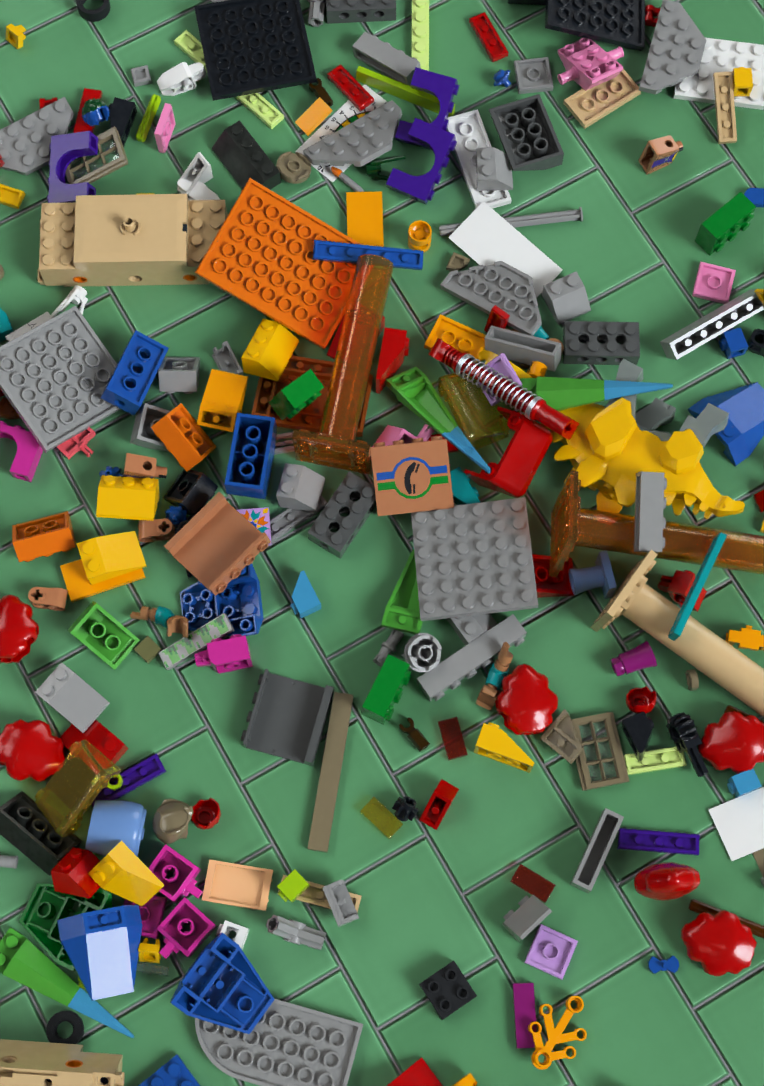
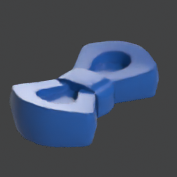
(656, 965)

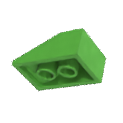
(103, 635)

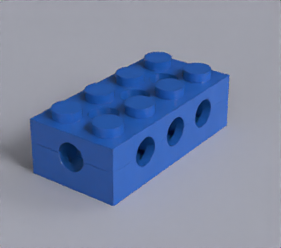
(134, 373)

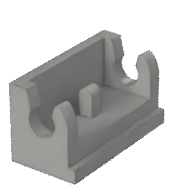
(226, 359)
(340, 903)

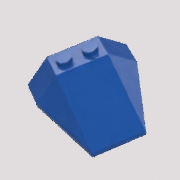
(745, 419)
(223, 988)

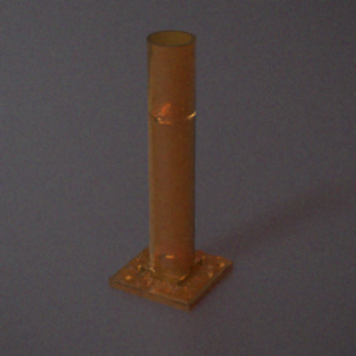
(346, 391)
(615, 533)

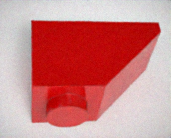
(439, 804)

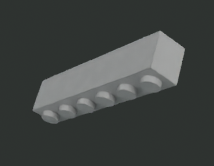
(712, 325)
(471, 658)

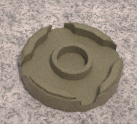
(293, 167)

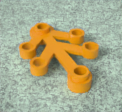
(555, 1034)

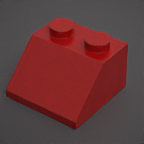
(72, 874)

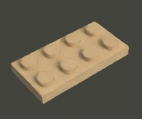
(602, 99)

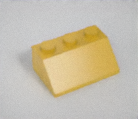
(269, 350)
(127, 498)

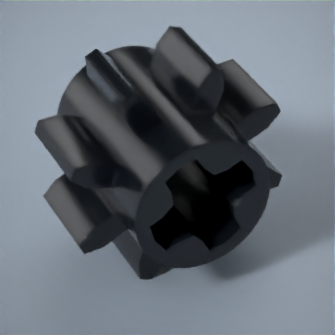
(405, 808)

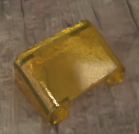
(472, 411)
(75, 787)

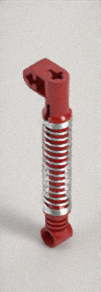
(533, 407)

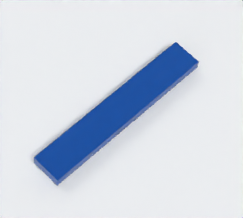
(350, 252)

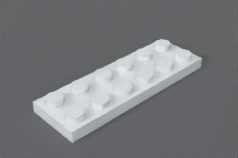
(469, 136)

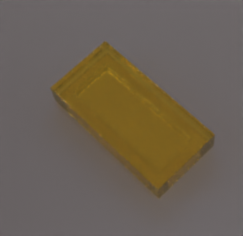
(381, 817)

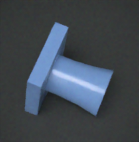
(593, 577)

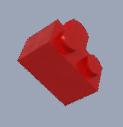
(679, 586)

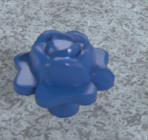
(501, 78)
(176, 515)

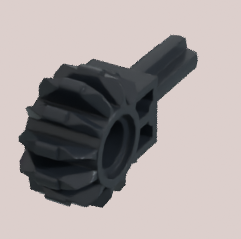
(686, 738)

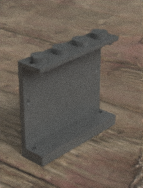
(287, 718)

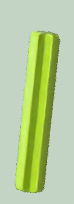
(148, 118)

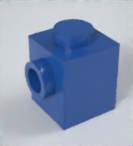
(733, 343)

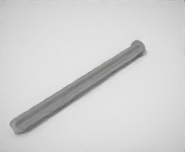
(527, 220)

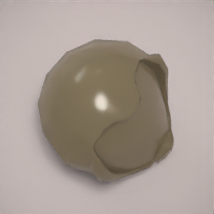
(172, 820)

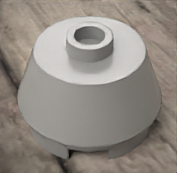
(422, 652)

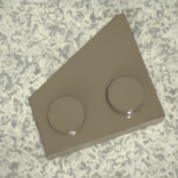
(563, 737)

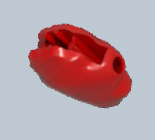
(16, 629)
(526, 701)
(733, 742)
(30, 750)
(666, 881)
(719, 942)

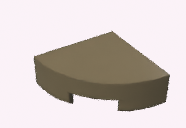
(457, 262)

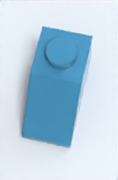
(304, 597)

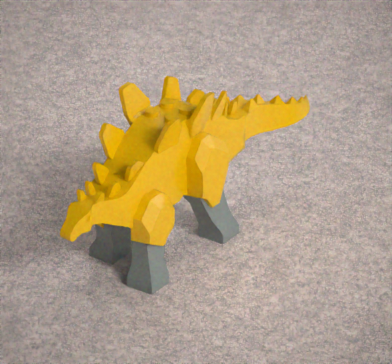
(619, 443)

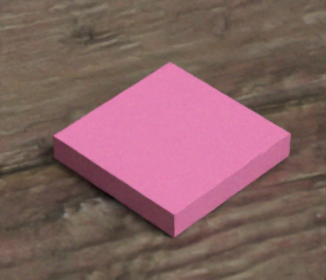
(165, 128)
(713, 283)

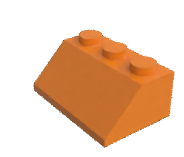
(183, 437)
(43, 537)

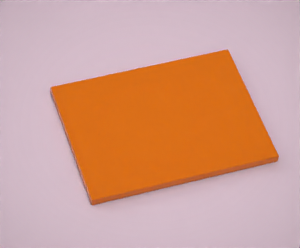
(268, 264)

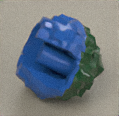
(94, 112)

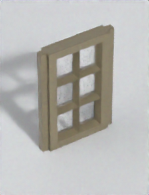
(109, 159)
(602, 759)

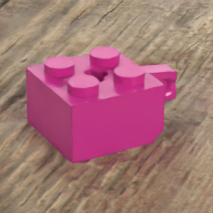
(226, 654)
(184, 872)
(173, 929)

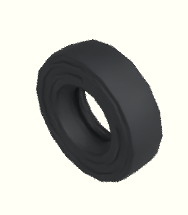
(58, 1018)

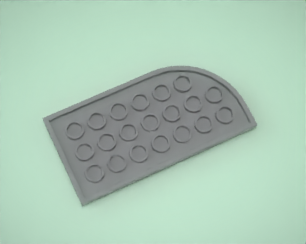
(285, 1047)

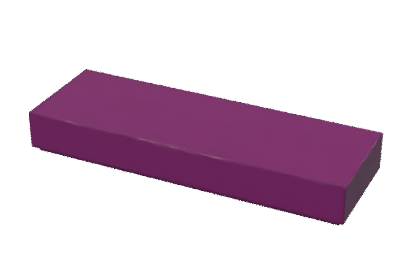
(524, 1014)

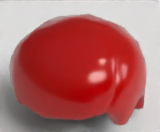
(641, 700)
(206, 814)

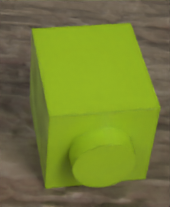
(292, 886)

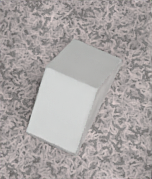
(198, 170)

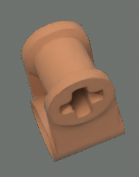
(153, 530)
(51, 598)

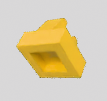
(15, 35)
(149, 952)

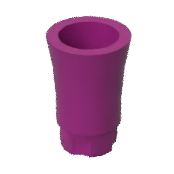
(634, 659)

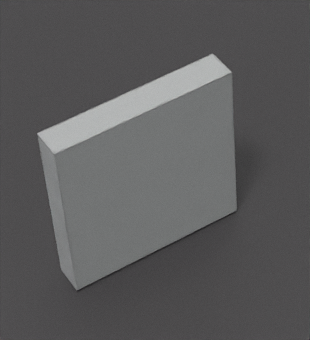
(533, 75)

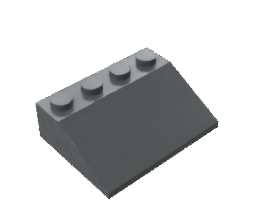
(527, 134)

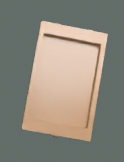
(237, 885)

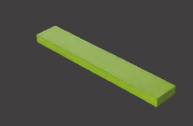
(399, 90)

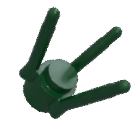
(374, 167)

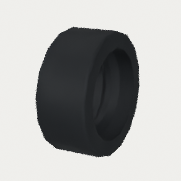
(93, 15)

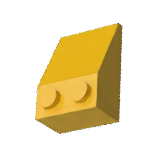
(111, 556)
(500, 747)
(126, 876)

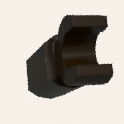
(321, 92)
(415, 736)

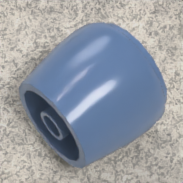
(115, 822)

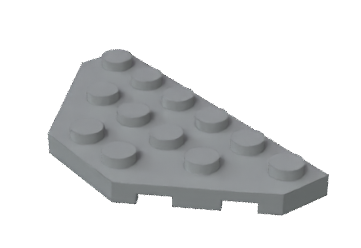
(674, 49)
(359, 140)
(27, 141)
(498, 286)

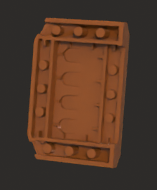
(310, 416)

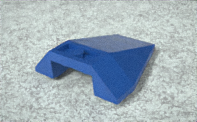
(239, 601)
(104, 948)

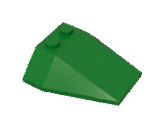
(47, 907)

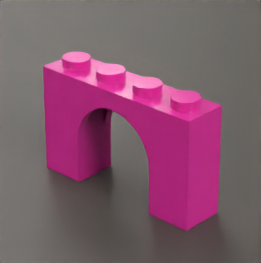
(27, 453)

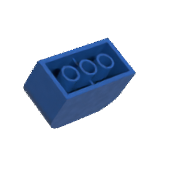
(251, 456)

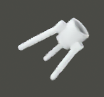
(75, 296)

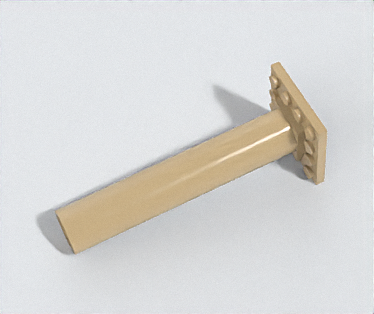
(696, 643)

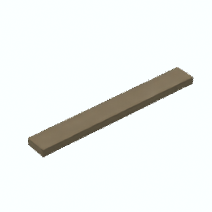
(330, 772)

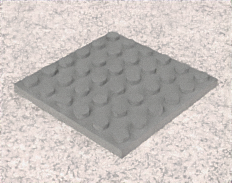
(57, 378)
(474, 559)

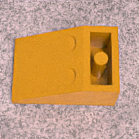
(222, 400)

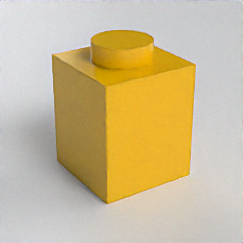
(742, 81)

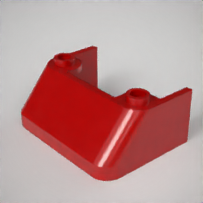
(520, 458)

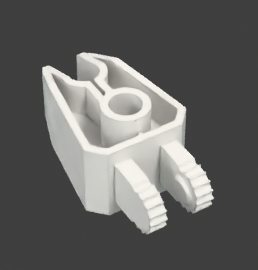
(181, 78)
(196, 190)

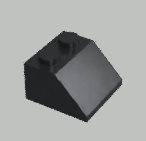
(191, 491)

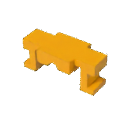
(746, 638)

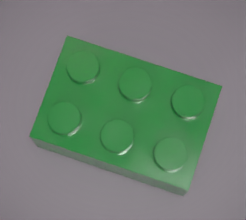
(725, 224)
(297, 395)
(386, 690)

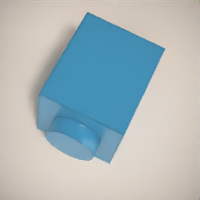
(743, 783)

